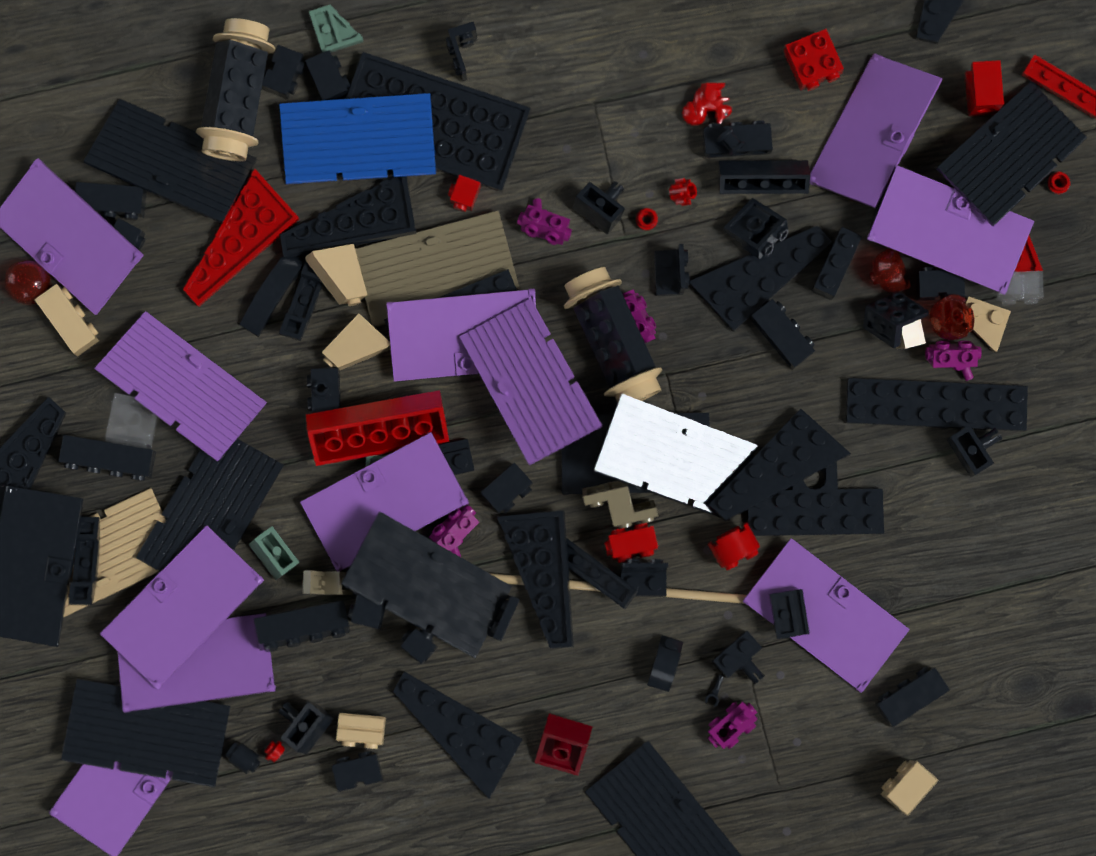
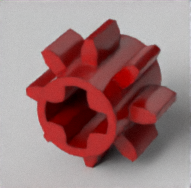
(682, 191)

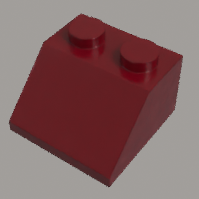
(563, 744)

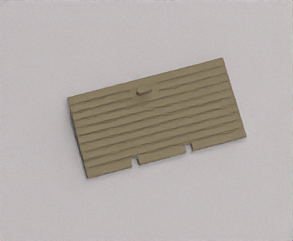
(433, 262)

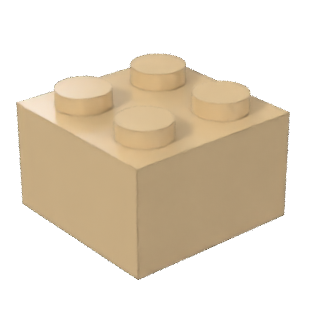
(908, 786)

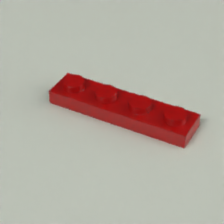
(1061, 85)

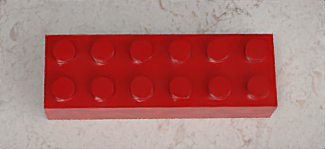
(375, 427)

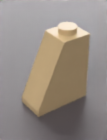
(340, 273)
(355, 344)

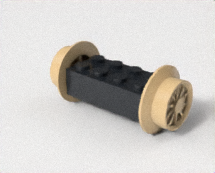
(235, 89)
(613, 335)

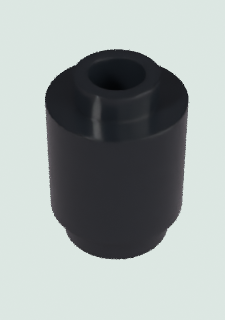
(243, 758)

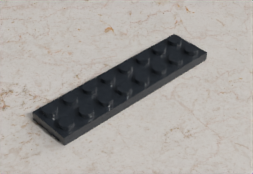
(936, 404)

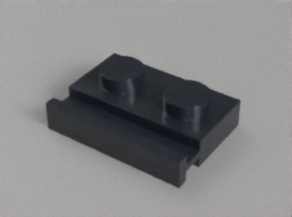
(458, 456)
(789, 614)

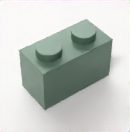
(274, 553)

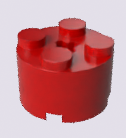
(734, 546)

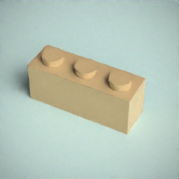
(68, 319)

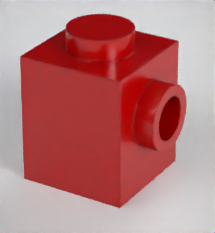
(464, 193)

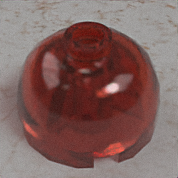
(889, 271)
(26, 281)
(951, 318)

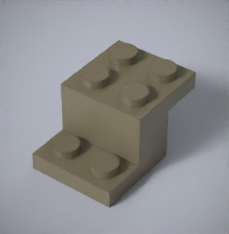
(620, 503)

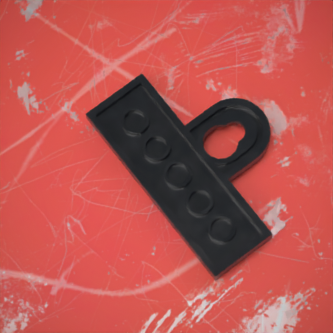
(819, 510)

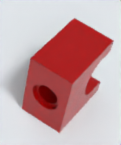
(984, 88)

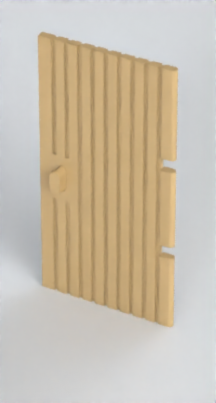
(120, 541)

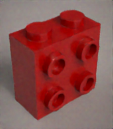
(813, 60)
(624, 544)

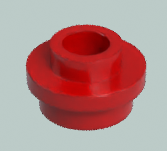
(1058, 176)
(646, 212)
(274, 751)

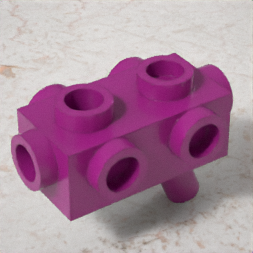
(544, 224)
(644, 323)
(959, 356)
(454, 529)
(738, 720)

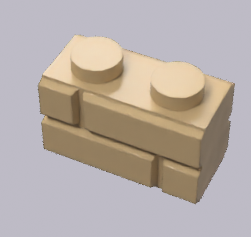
(361, 729)

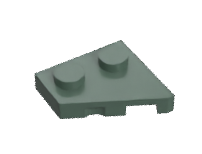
(333, 30)

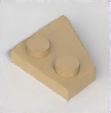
(989, 321)

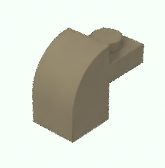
(324, 583)

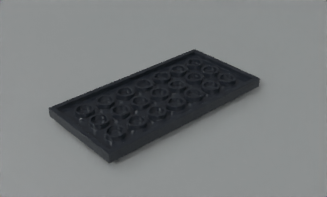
(471, 128)

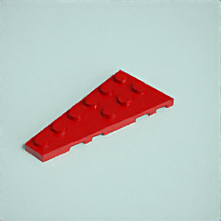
(246, 232)

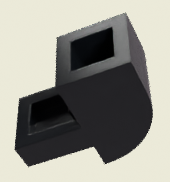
(665, 663)

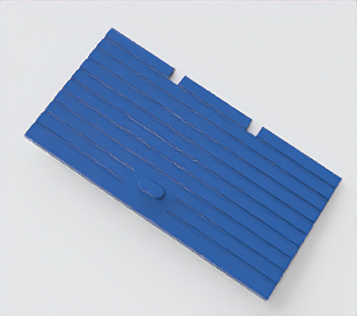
(358, 138)

